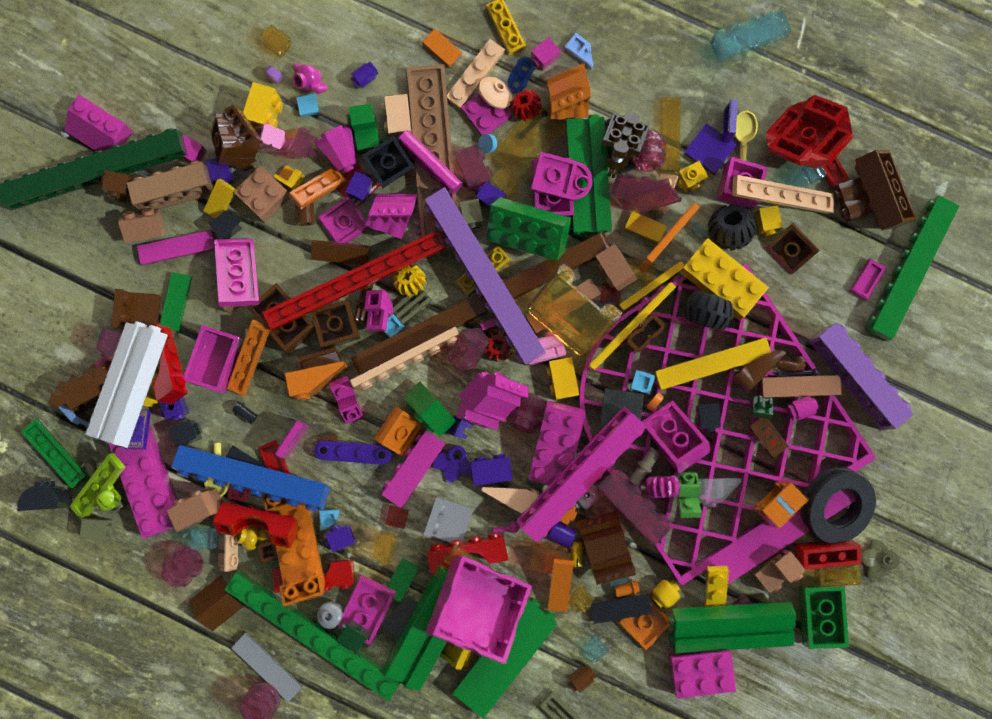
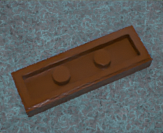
(339, 252)

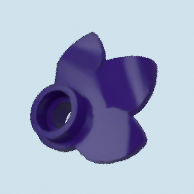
(452, 466)

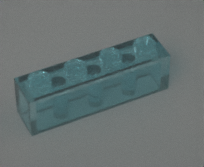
(750, 35)

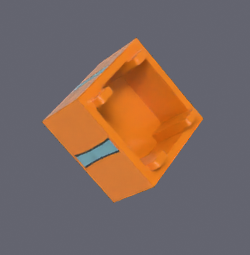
(780, 504)

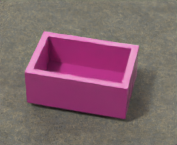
(213, 359)
(701, 673)

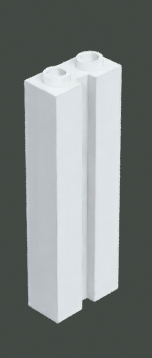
(127, 384)

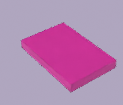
(368, 605)

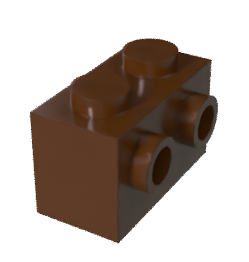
(116, 186)

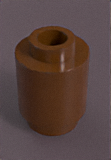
(581, 678)

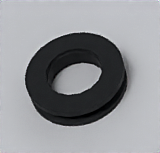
(856, 517)

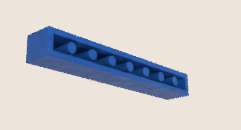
(251, 477)

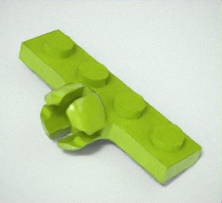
(100, 489)

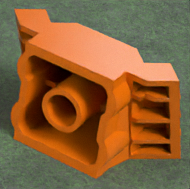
(569, 94)

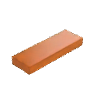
(317, 187)
(560, 585)

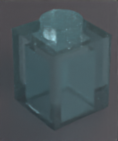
(203, 538)

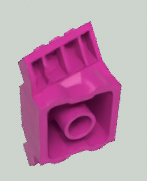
(391, 213)
(490, 399)

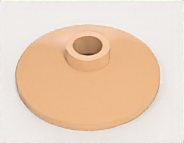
(495, 92)

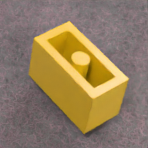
(563, 379)

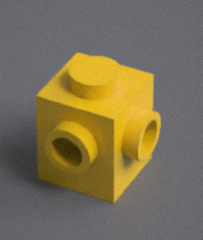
(692, 177)

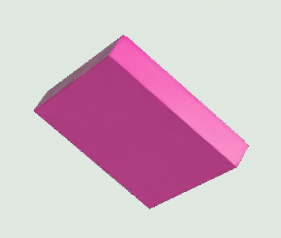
(344, 221)
(292, 439)

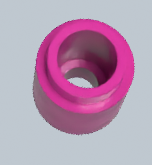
(802, 408)

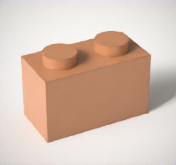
(141, 225)
(616, 268)

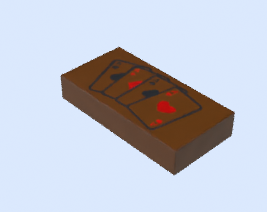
(768, 437)

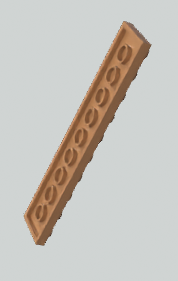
(432, 129)

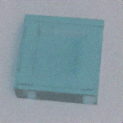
(595, 648)

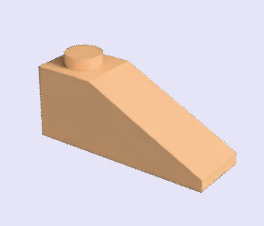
(515, 498)

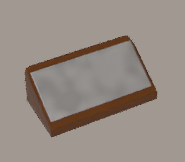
(320, 358)

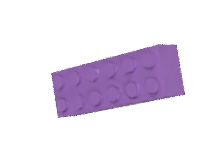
(861, 377)

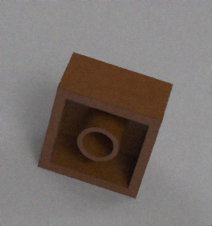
(335, 324)

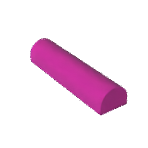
(429, 162)

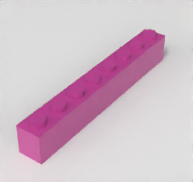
(581, 474)

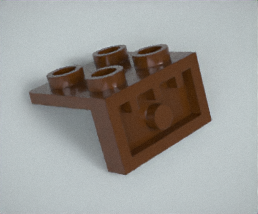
(134, 307)

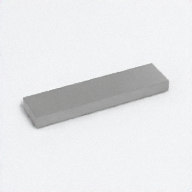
(267, 667)

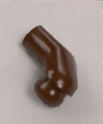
(799, 364)

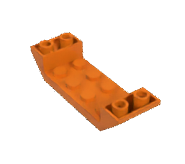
(301, 563)

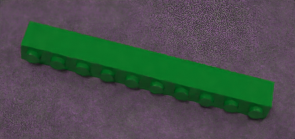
(311, 634)

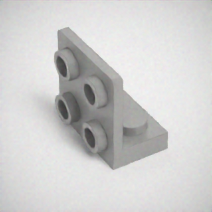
(448, 520)

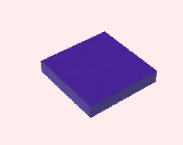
(709, 149)

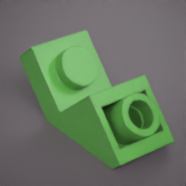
(688, 495)

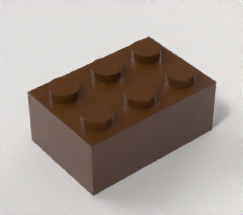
(290, 334)

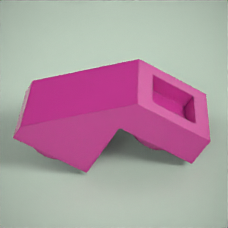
(346, 399)

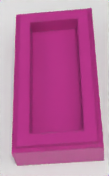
(868, 279)

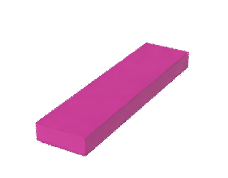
(176, 247)

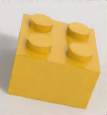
(263, 105)

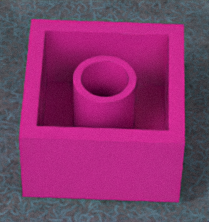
(743, 168)

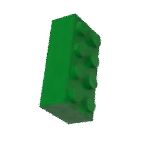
(528, 228)

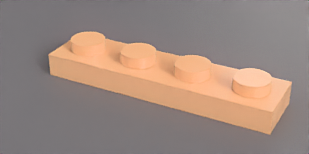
(475, 73)

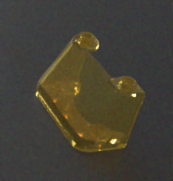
(571, 313)

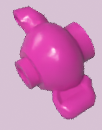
(308, 79)

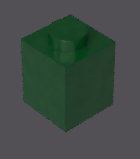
(353, 636)

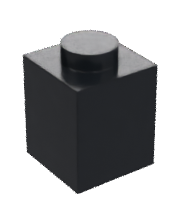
(226, 225)
(708, 417)
(185, 433)

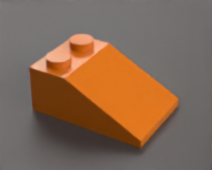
(310, 381)

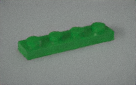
(54, 453)

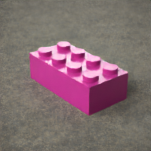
(556, 441)

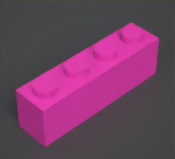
(413, 469)

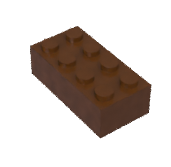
(885, 189)

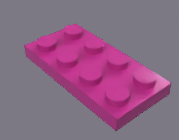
(236, 272)

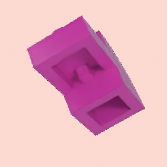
(379, 307)

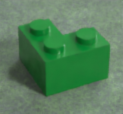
(364, 124)
(428, 410)

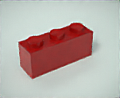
(825, 554)

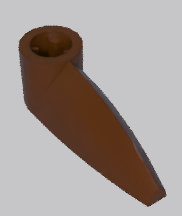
(757, 369)

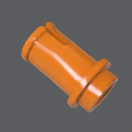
(627, 589)

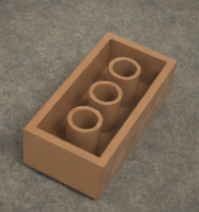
(171, 187)

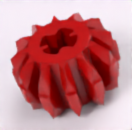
(526, 105)
(504, 347)

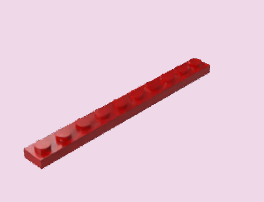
(354, 280)

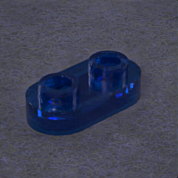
(519, 75)

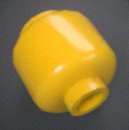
(665, 593)

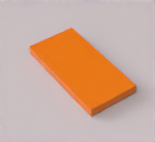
(669, 237)

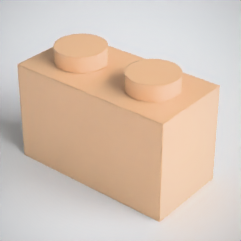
(398, 115)

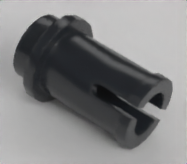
(244, 412)

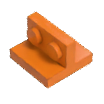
(399, 431)

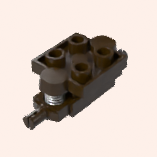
(624, 138)

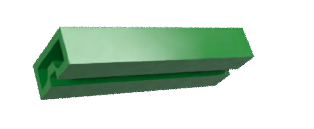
(585, 145)
(732, 627)
(415, 650)
(489, 679)

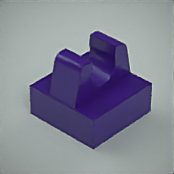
(458, 428)

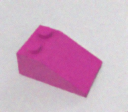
(676, 437)

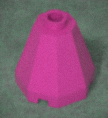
(338, 147)

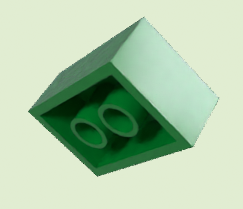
(823, 616)

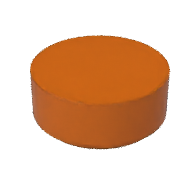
(654, 402)

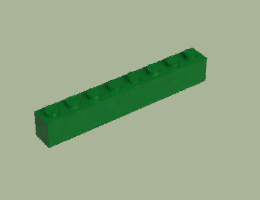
(912, 268)

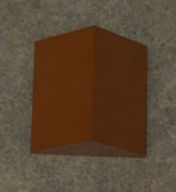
(792, 248)
(214, 604)

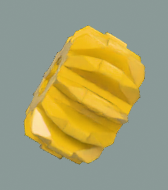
(410, 280)

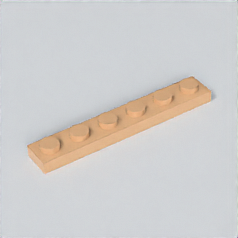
(782, 194)

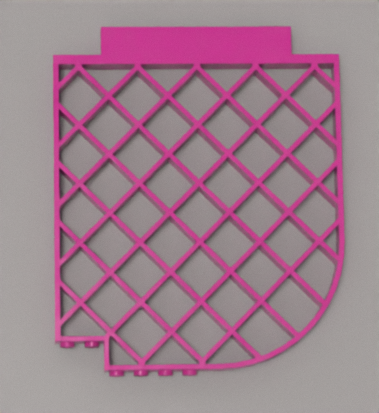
(760, 540)

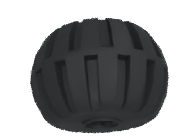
(732, 227)
(708, 310)

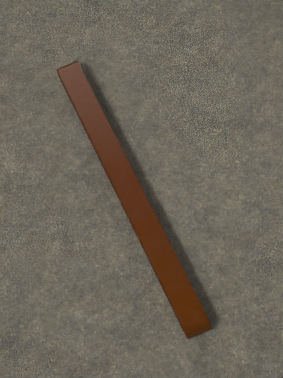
(474, 306)

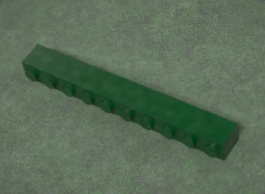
(89, 170)

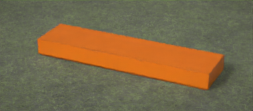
(248, 358)

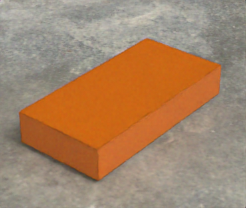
(442, 48)

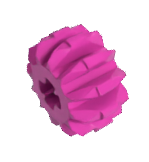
(662, 486)

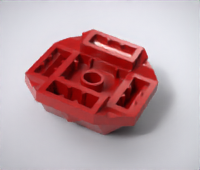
(811, 132)

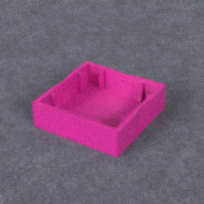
(479, 609)

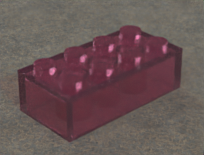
(633, 507)

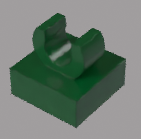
(762, 407)

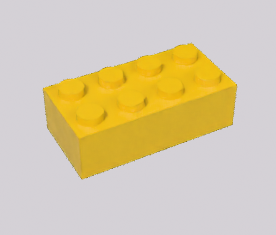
(723, 276)

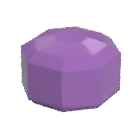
(273, 74)

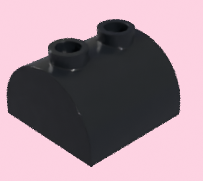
(388, 162)
(44, 496)

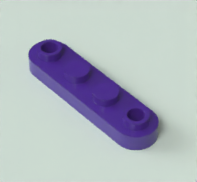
(352, 452)

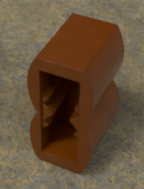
(852, 200)
(647, 331)

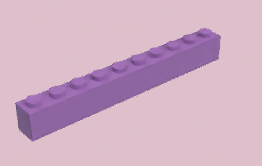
(485, 276)

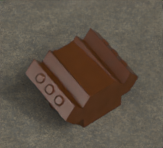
(234, 139)
(83, 390)
(606, 548)

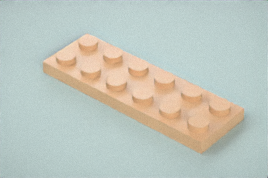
(400, 362)

